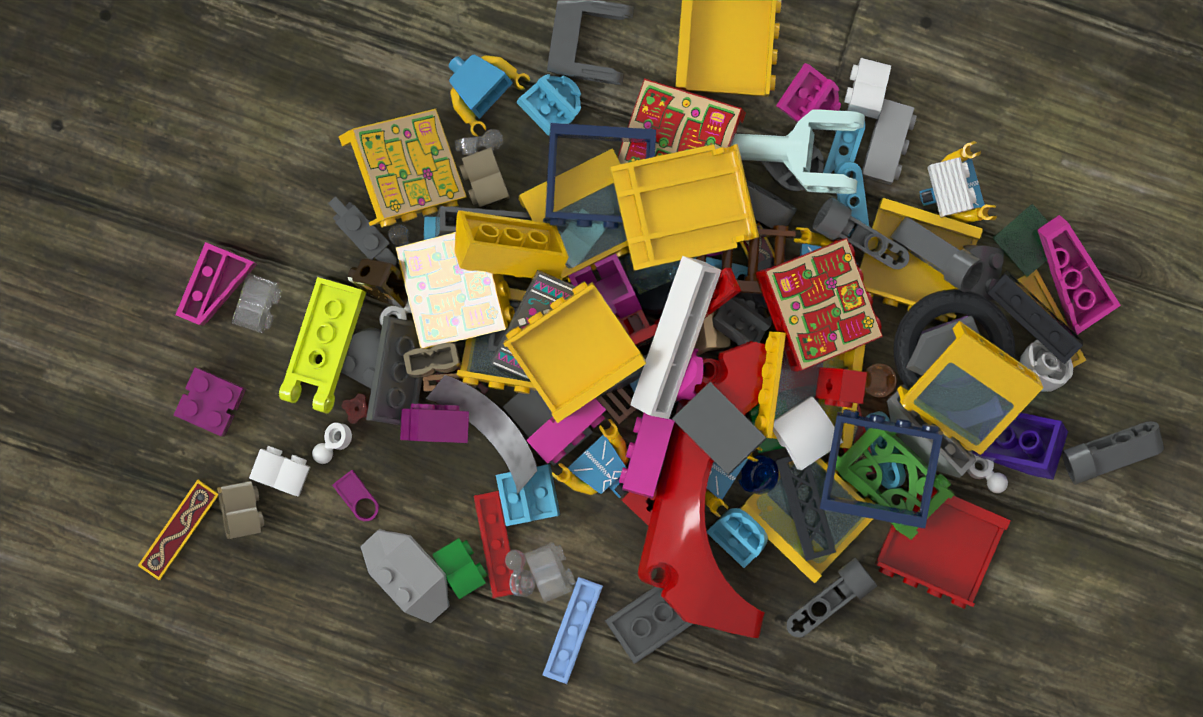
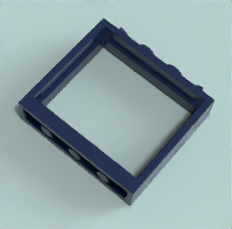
(589, 132)
(876, 511)

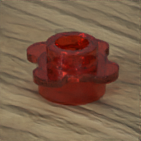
(349, 405)

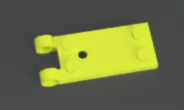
(324, 332)

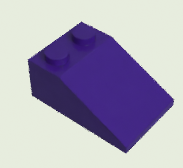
(1029, 446)

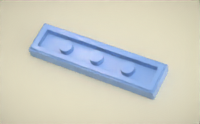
(572, 630)

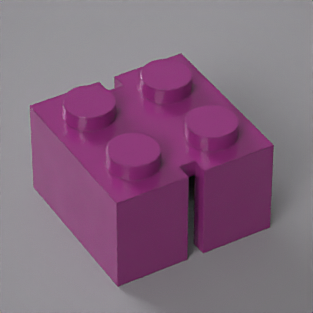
(613, 287)
(209, 402)
(434, 423)

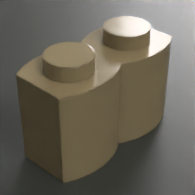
(484, 178)
(425, 362)
(240, 509)

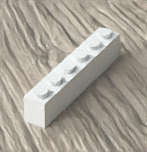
(675, 337)

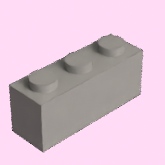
(888, 142)

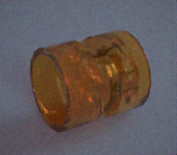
(880, 380)

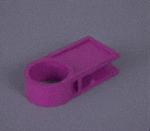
(352, 491)

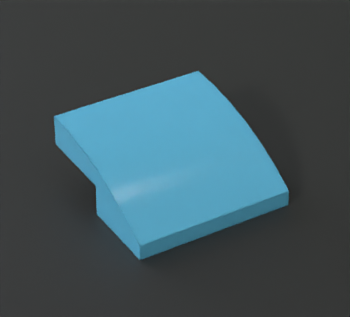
(533, 502)

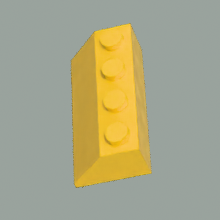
(508, 245)

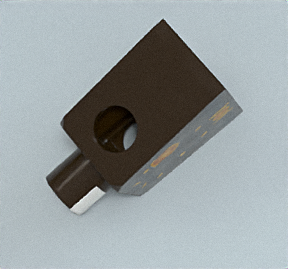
(372, 278)

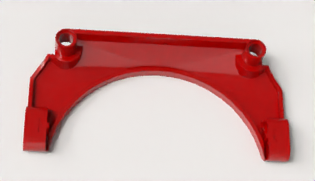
(677, 528)

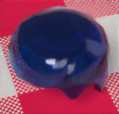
(759, 476)

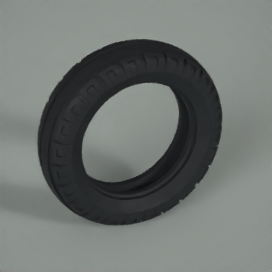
(941, 303)

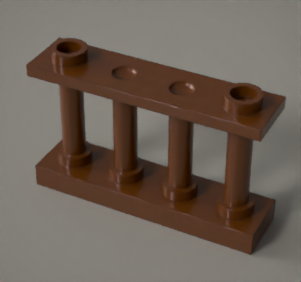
(750, 282)

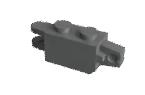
(363, 235)

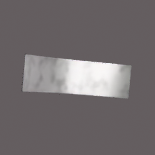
(492, 423)

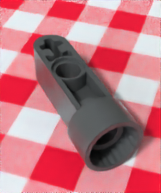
(769, 208)
(836, 221)
(958, 266)
(1112, 451)
(852, 582)

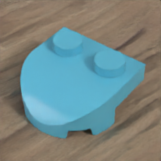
(551, 101)
(739, 535)

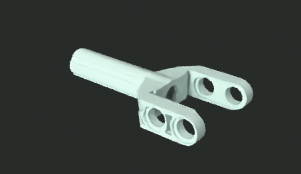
(797, 148)

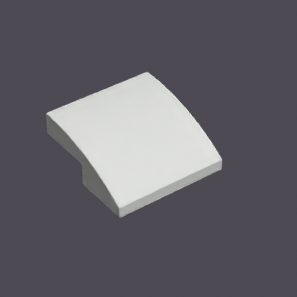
(805, 432)

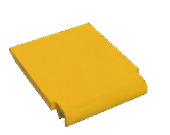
(684, 205)

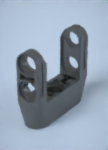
(566, 37)

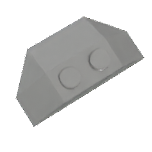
(952, 457)
(407, 574)

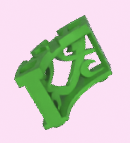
(856, 475)

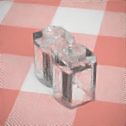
(256, 303)
(549, 571)

